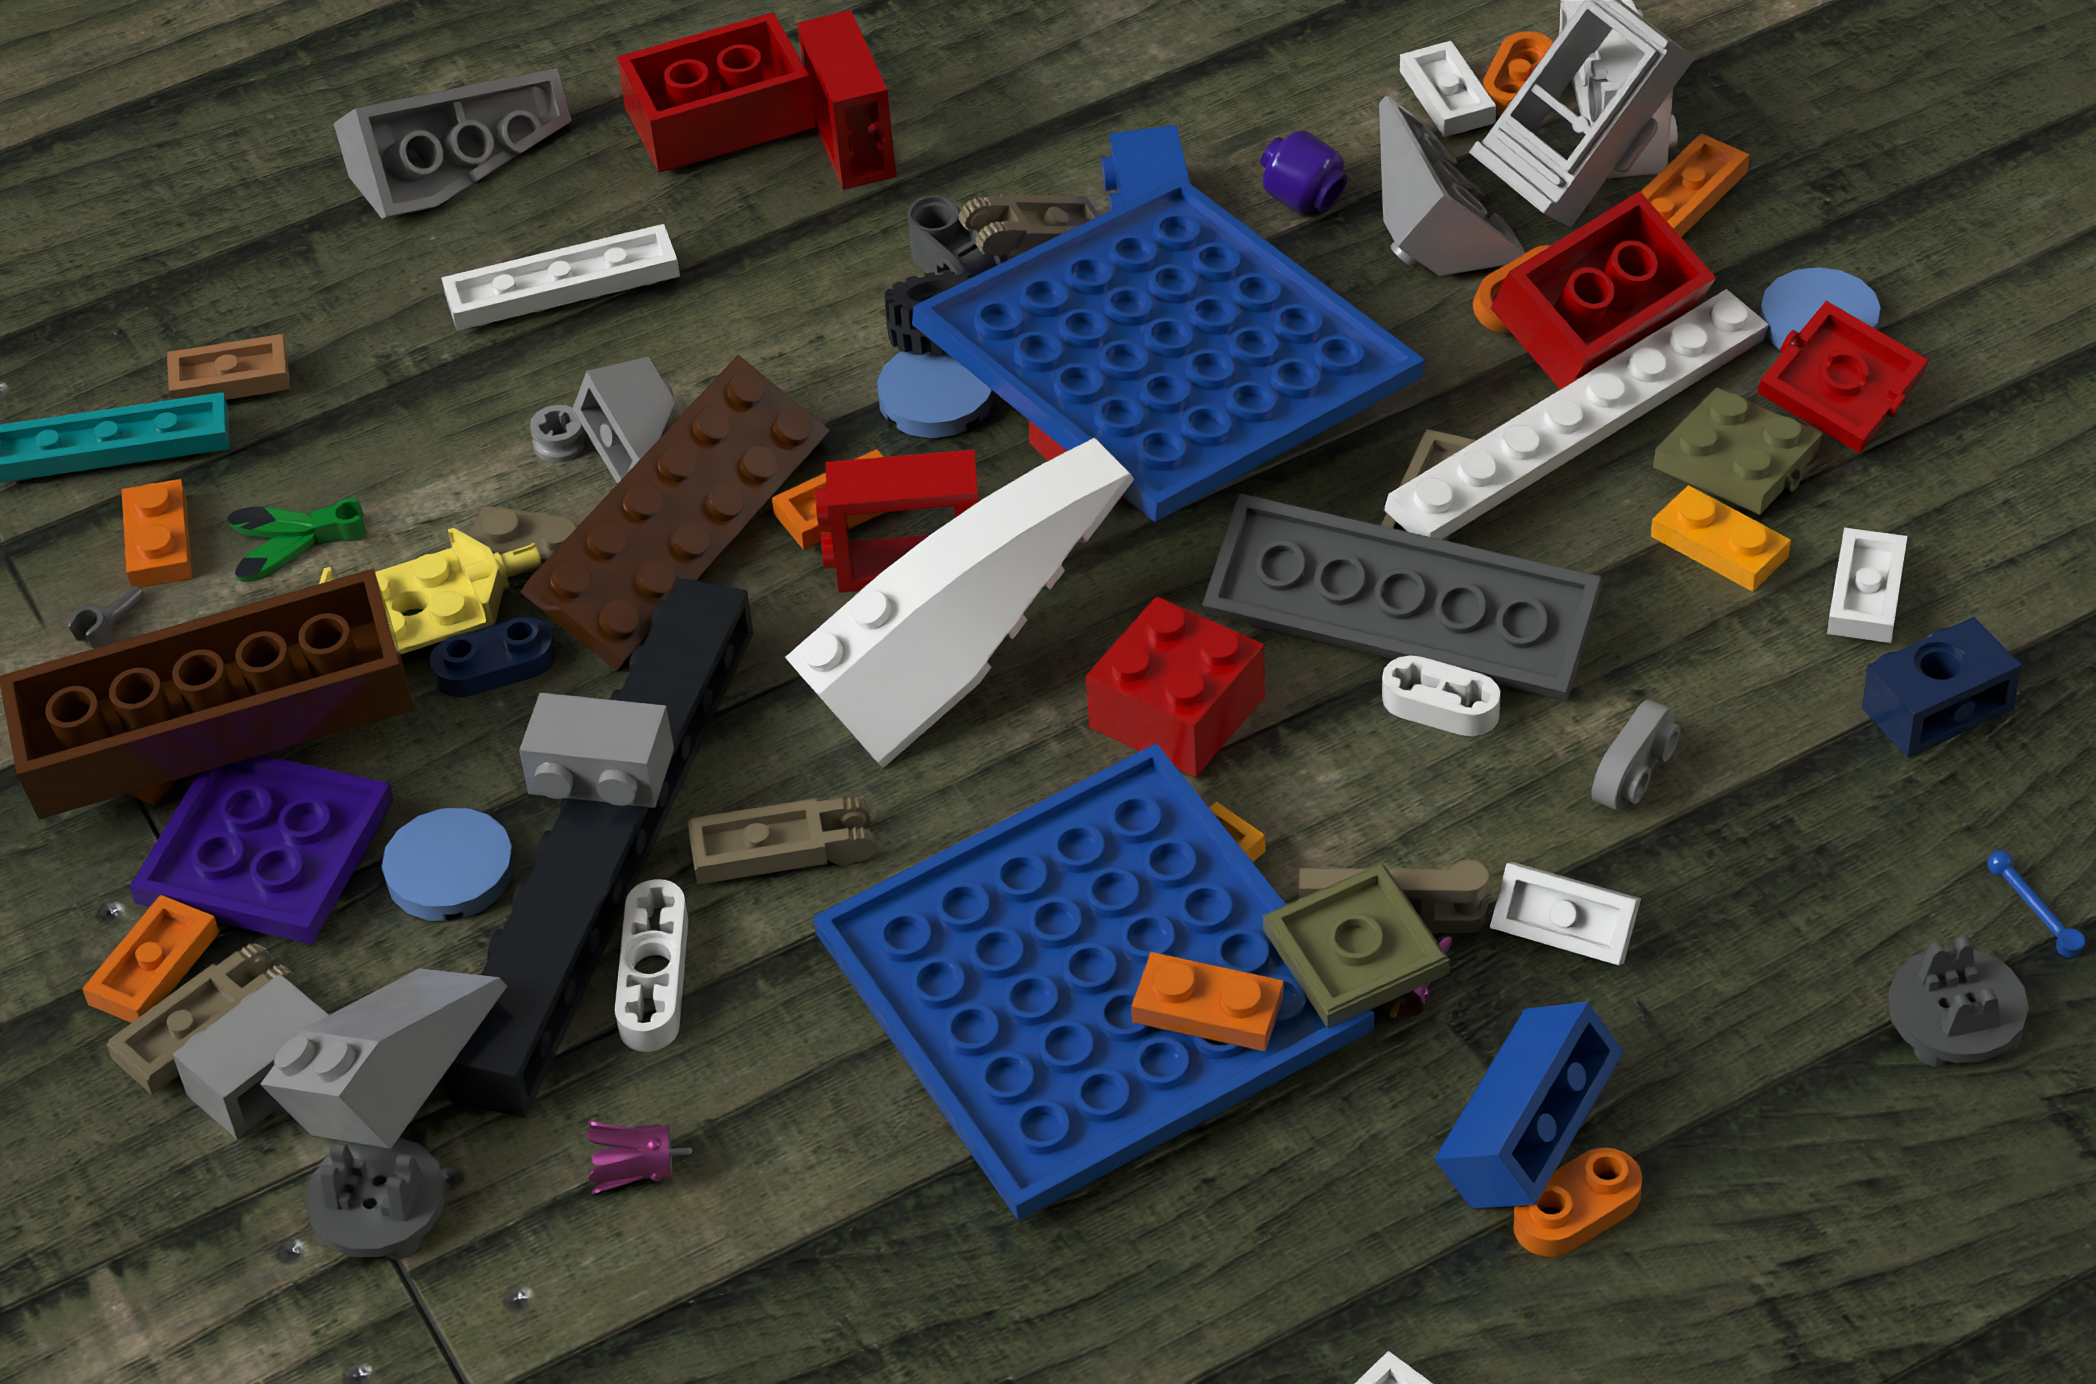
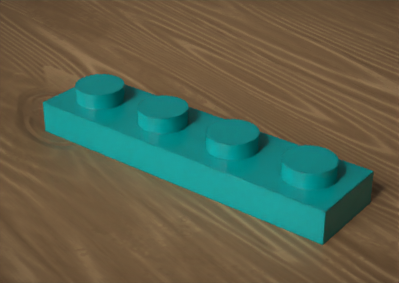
(114, 437)

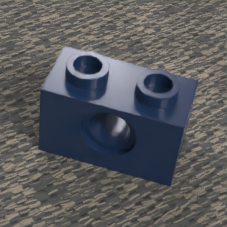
(1940, 686)

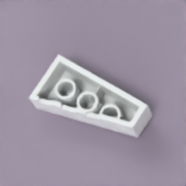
(1601, 79)

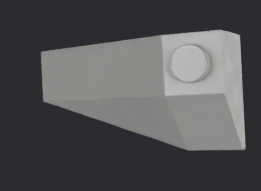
(435, 144)
(1432, 205)

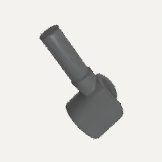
(96, 624)

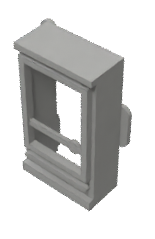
(1616, 138)

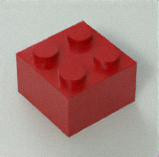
(1176, 685)

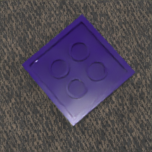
(265, 845)

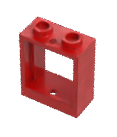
(848, 99)
(887, 486)

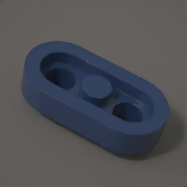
(492, 657)

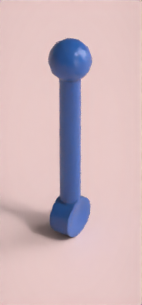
(2069, 941)

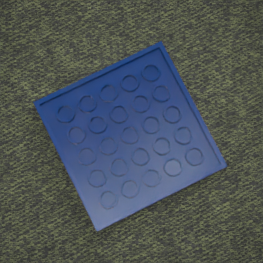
(1168, 344)
(1019, 966)

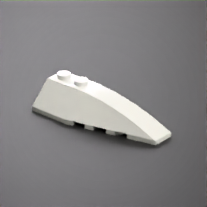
(943, 608)

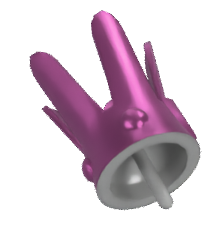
(636, 1155)

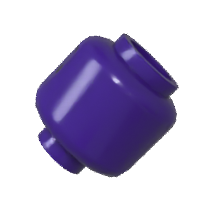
(1303, 173)

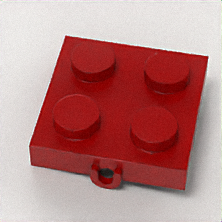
(1842, 376)

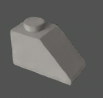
(624, 411)

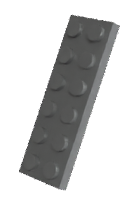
(1402, 595)

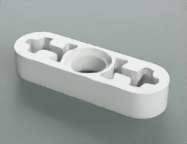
(663, 986)

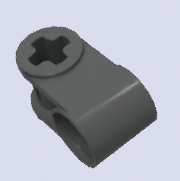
(941, 240)

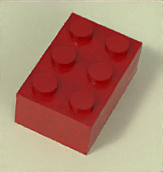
(716, 92)
(1601, 290)

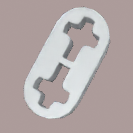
(1441, 695)

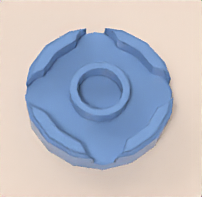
(1799, 295)
(931, 394)
(448, 863)

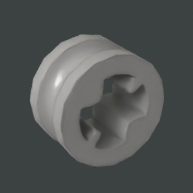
(557, 447)

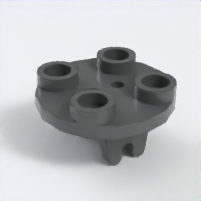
(1964, 1029)
(403, 1206)

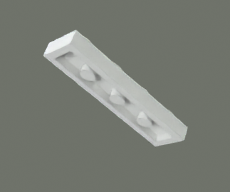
(560, 277)

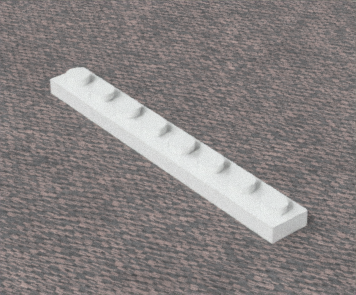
(1575, 418)

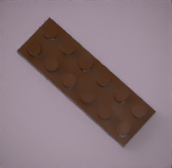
(675, 510)

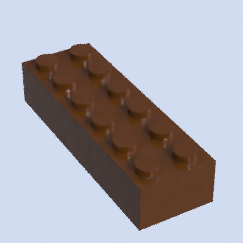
(204, 694)

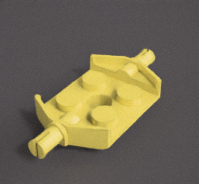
(454, 588)

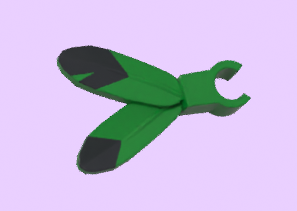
(292, 533)

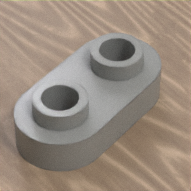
(1629, 760)

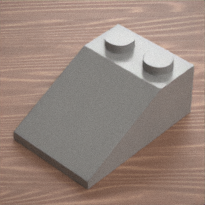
(380, 1057)

